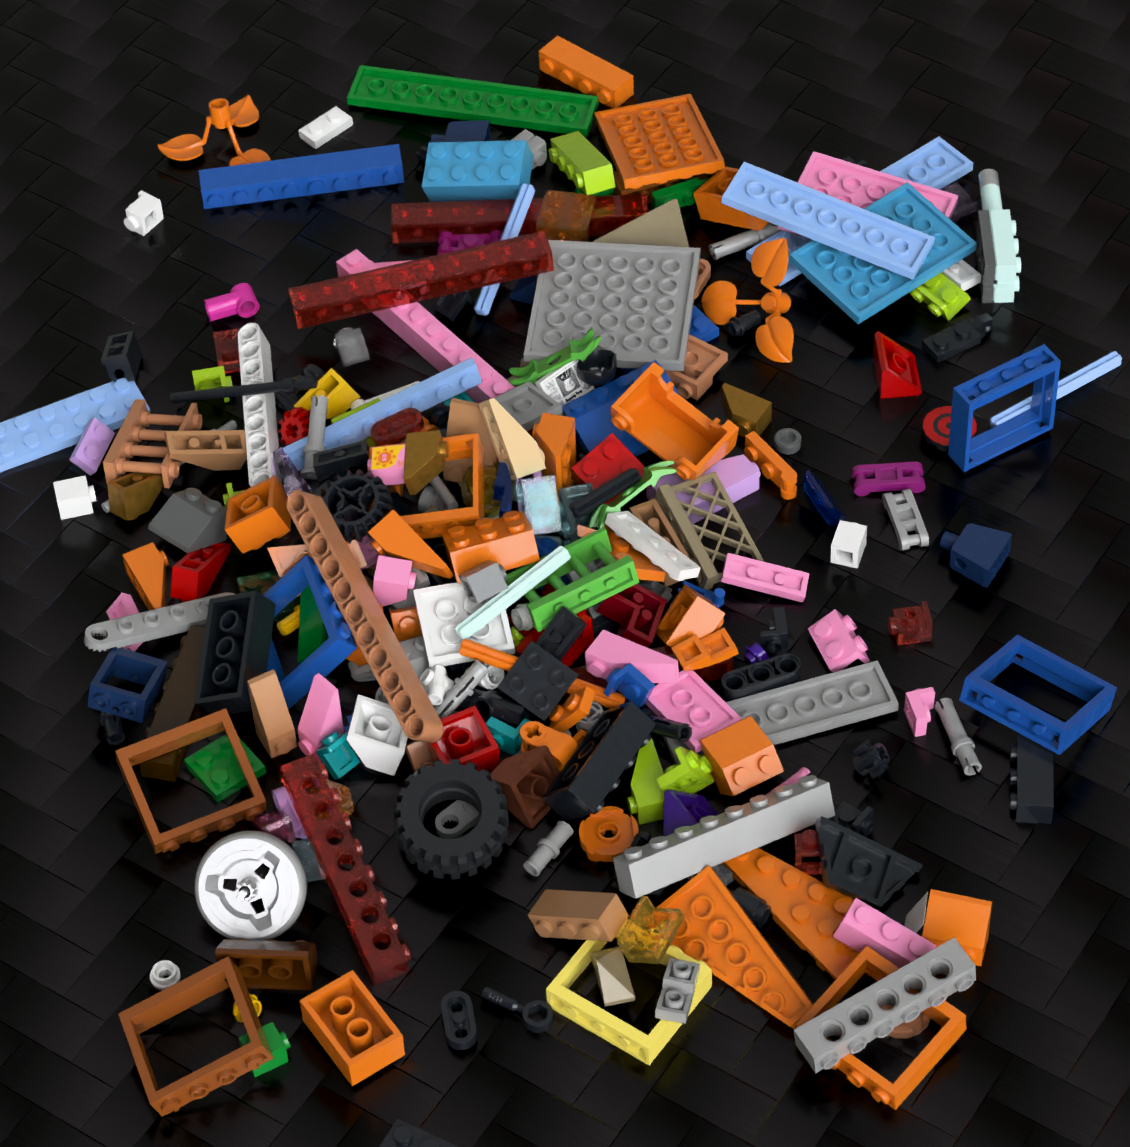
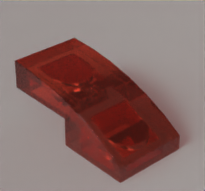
(227, 350)

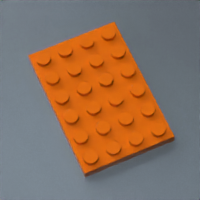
(659, 141)

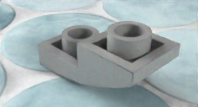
(677, 990)

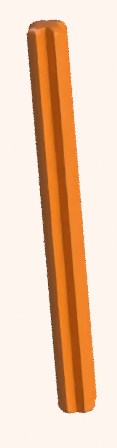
(506, 661)

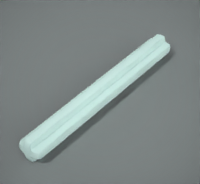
(514, 592)

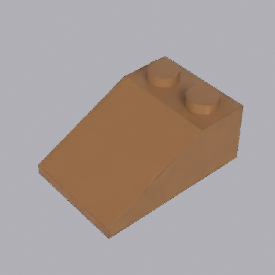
(467, 418)

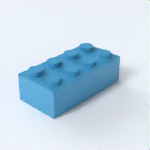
(476, 170)

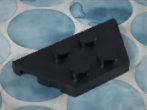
(860, 865)

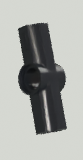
(499, 707)

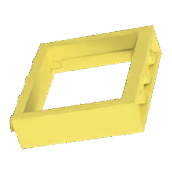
(607, 1025)

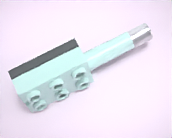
(995, 244)

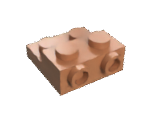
(700, 367)

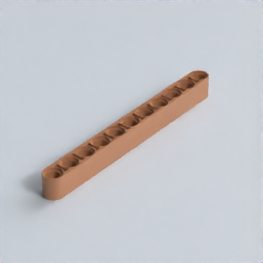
(365, 617)

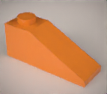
(400, 541)
(148, 574)

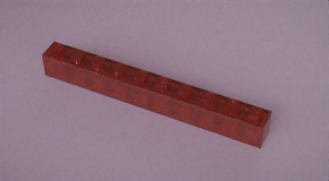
(428, 219)
(421, 279)

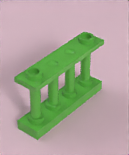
(583, 592)

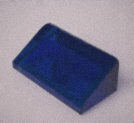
(822, 499)

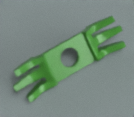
(576, 350)
(651, 476)

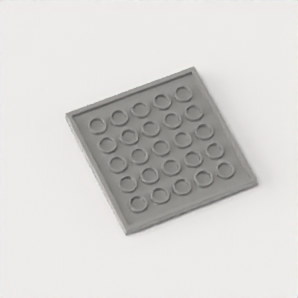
(625, 292)

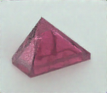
(276, 824)

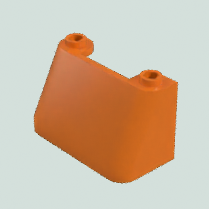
(672, 425)

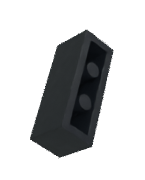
(1032, 781)

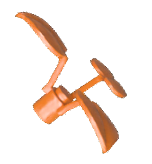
(221, 116)
(777, 336)

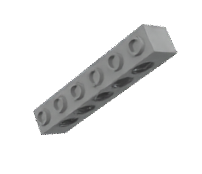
(891, 990)

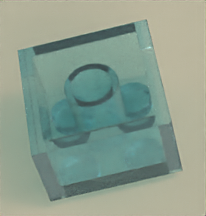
(539, 502)

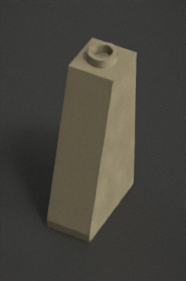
(657, 228)

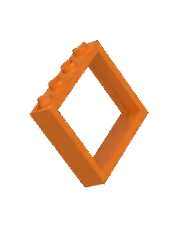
(434, 523)
(859, 1073)

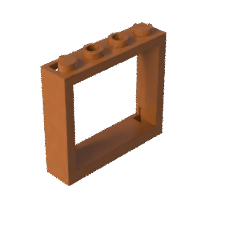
(172, 740)
(177, 999)

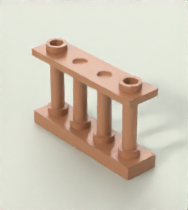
(134, 431)

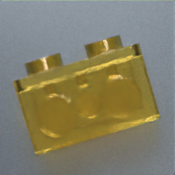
(649, 932)

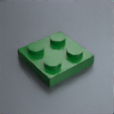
(219, 770)

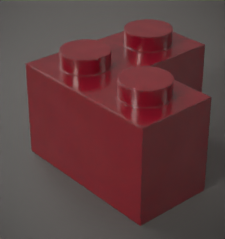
(636, 612)

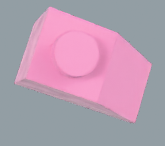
(392, 580)

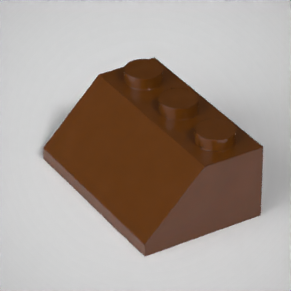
(272, 962)

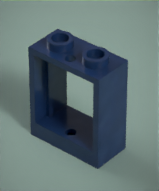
(130, 667)

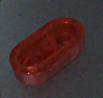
(395, 427)

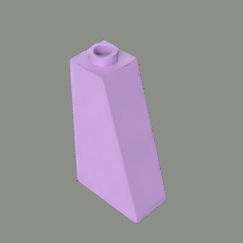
(736, 474)

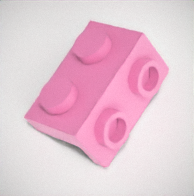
(838, 641)

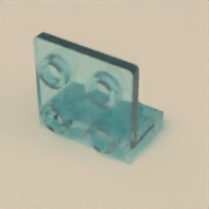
(568, 522)

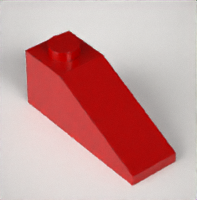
(197, 571)

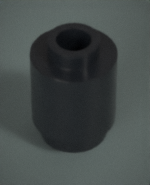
(753, 905)

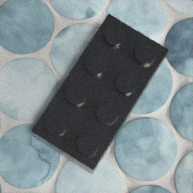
(234, 650)
(599, 762)

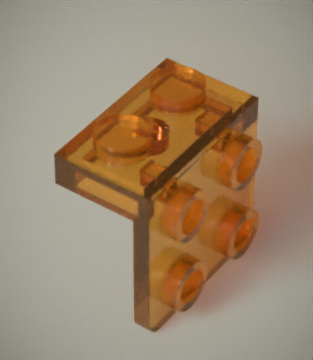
(566, 216)

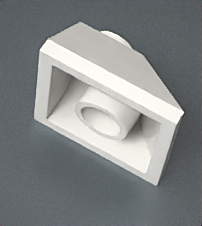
(376, 735)

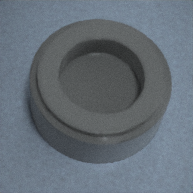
(787, 441)

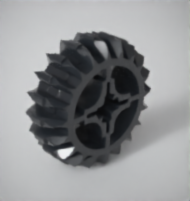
(359, 492)

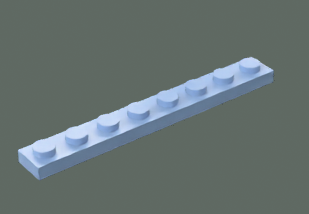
(419, 396)

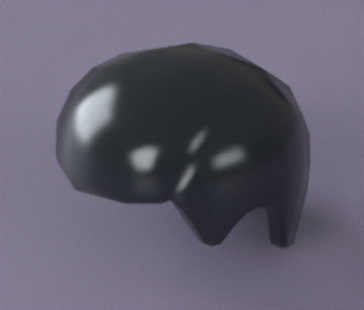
(598, 368)

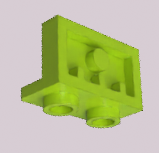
(942, 296)
(690, 775)

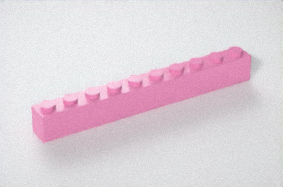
(430, 336)

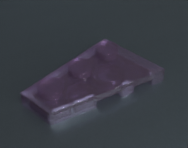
(290, 473)

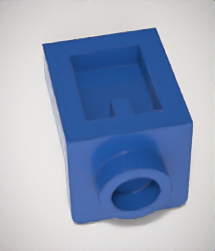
(631, 684)

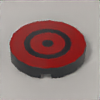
(937, 427)

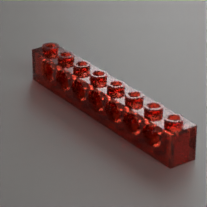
(379, 963)

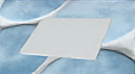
(915, 918)

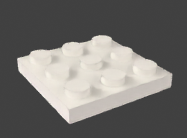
(445, 607)

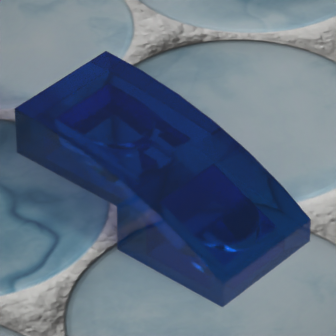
(503, 489)

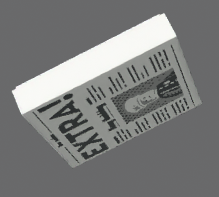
(564, 384)

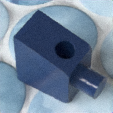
(465, 132)
(977, 552)

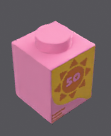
(388, 463)

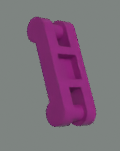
(450, 242)
(888, 477)

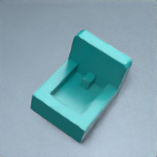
(506, 736)
(337, 754)

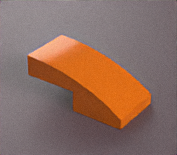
(708, 651)

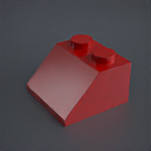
(467, 739)

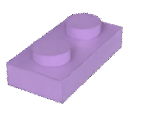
(92, 446)

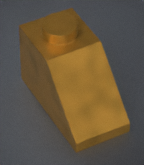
(746, 410)
(423, 459)
(133, 494)

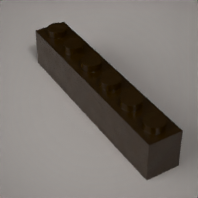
(176, 705)

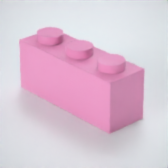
(868, 927)

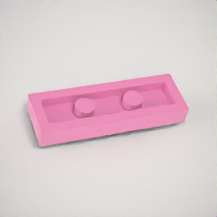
(765, 577)

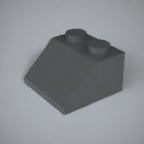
(190, 521)

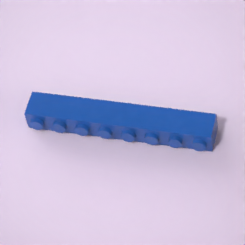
(301, 176)

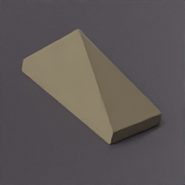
(612, 976)

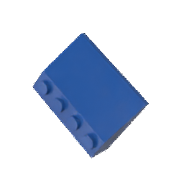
(594, 416)

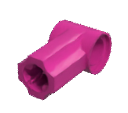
(239, 301)

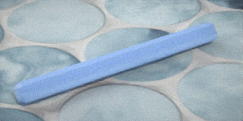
(511, 230)
(1065, 386)

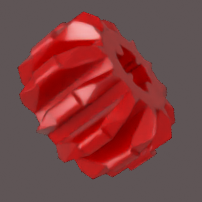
(294, 425)

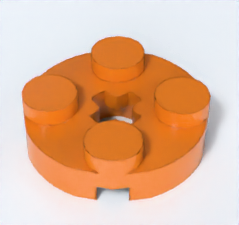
(594, 827)

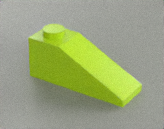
(646, 795)

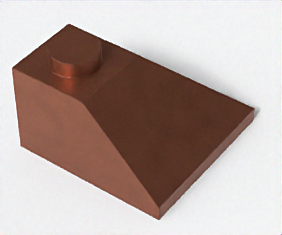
(525, 781)

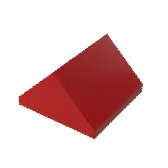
(895, 369)

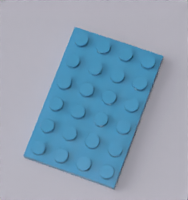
(866, 288)

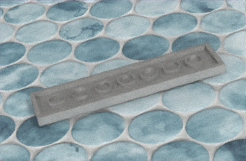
(814, 705)

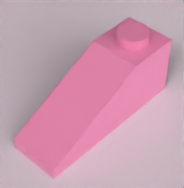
(614, 652)
(320, 716)

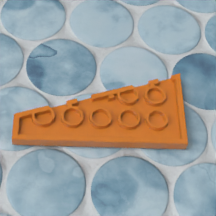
(798, 905)
(734, 948)

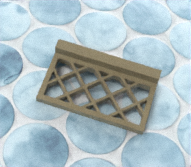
(688, 532)

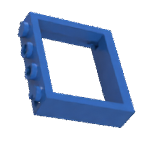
(1037, 366)
(331, 652)
(1027, 718)

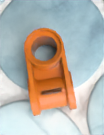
(559, 743)

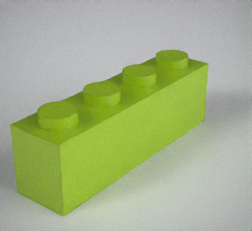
(582, 163)

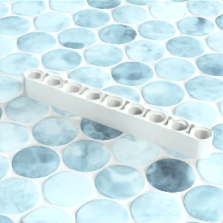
(258, 409)

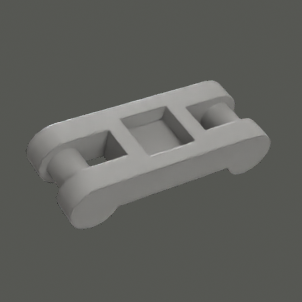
(905, 518)

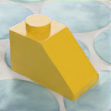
(336, 390)

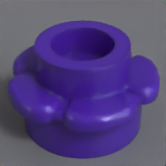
(755, 654)

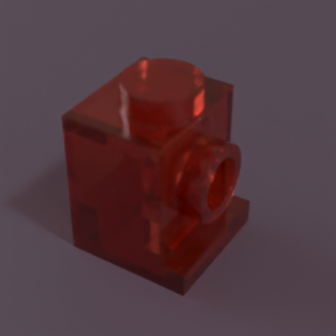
(911, 624)
(806, 846)

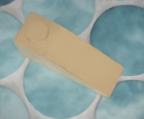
(511, 441)

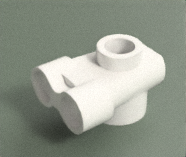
(436, 683)

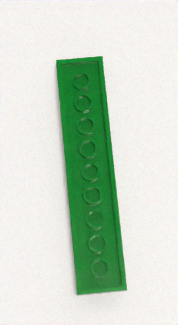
(473, 100)

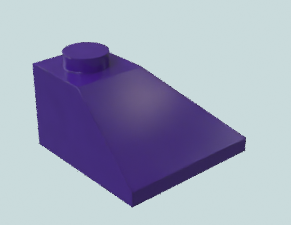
(684, 810)

